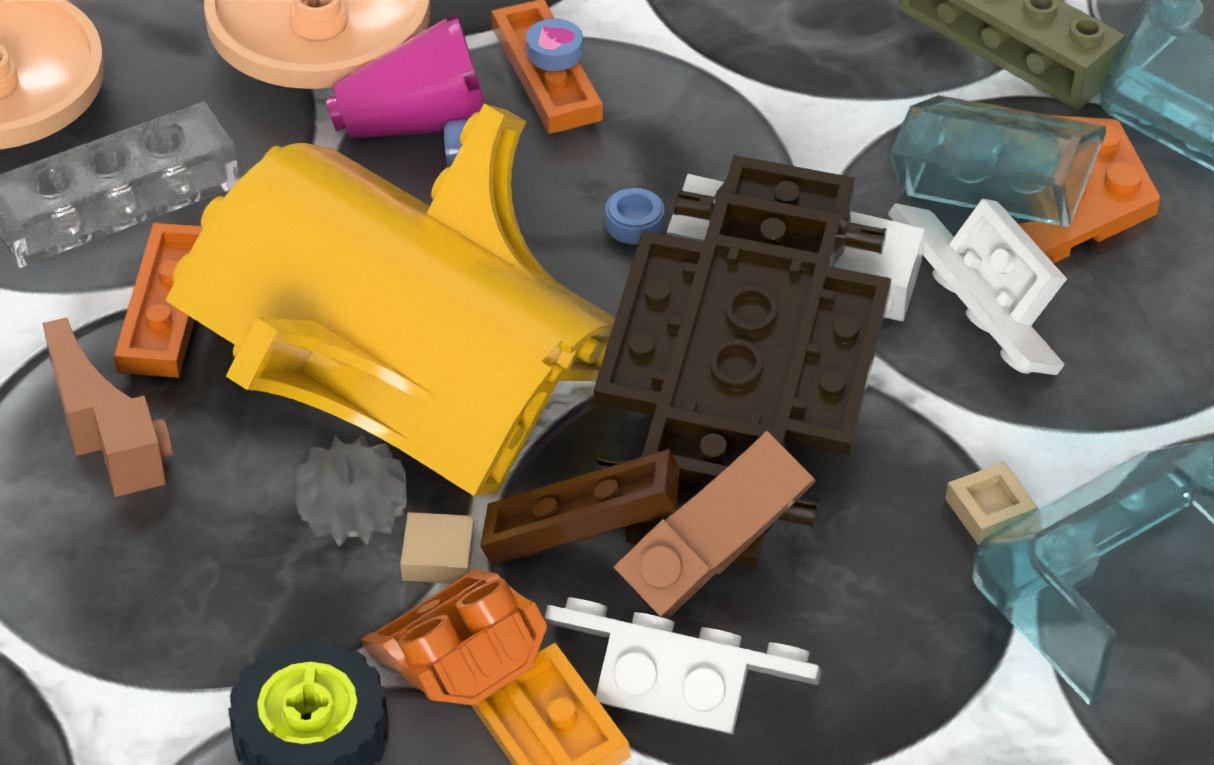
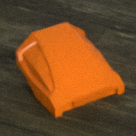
(462, 640)

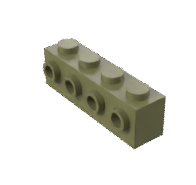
(1032, 39)

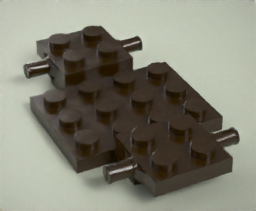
(748, 329)

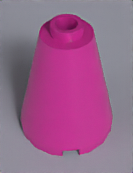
(410, 87)

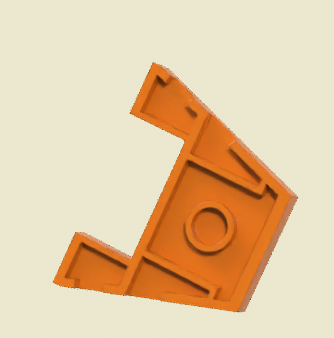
(1112, 201)

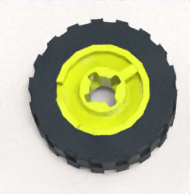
(302, 679)

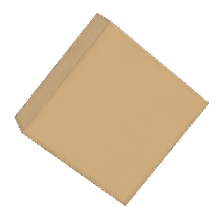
(989, 500)
(436, 547)

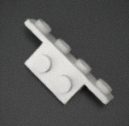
(996, 275)
(674, 673)

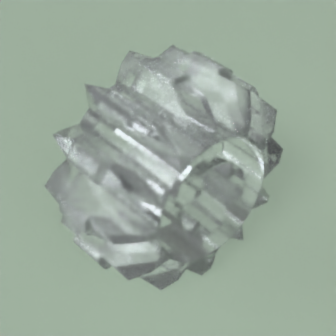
(350, 490)

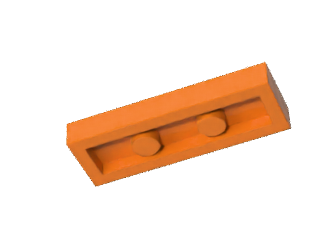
(559, 97)
(153, 330)

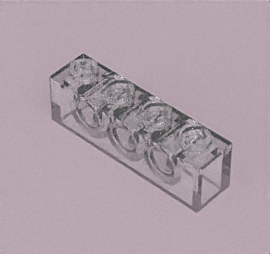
(114, 183)

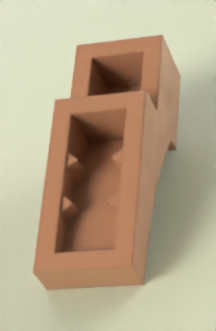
(106, 417)
(714, 526)

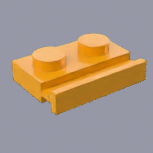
(552, 718)

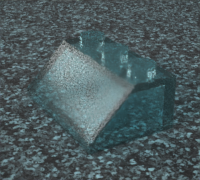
(978, 150)

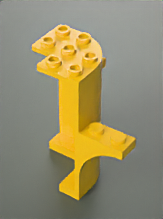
(394, 308)

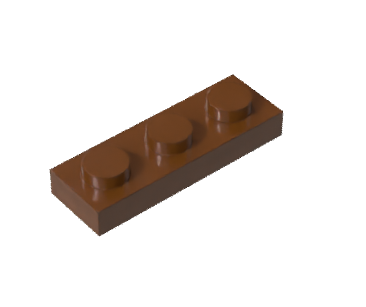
(581, 507)

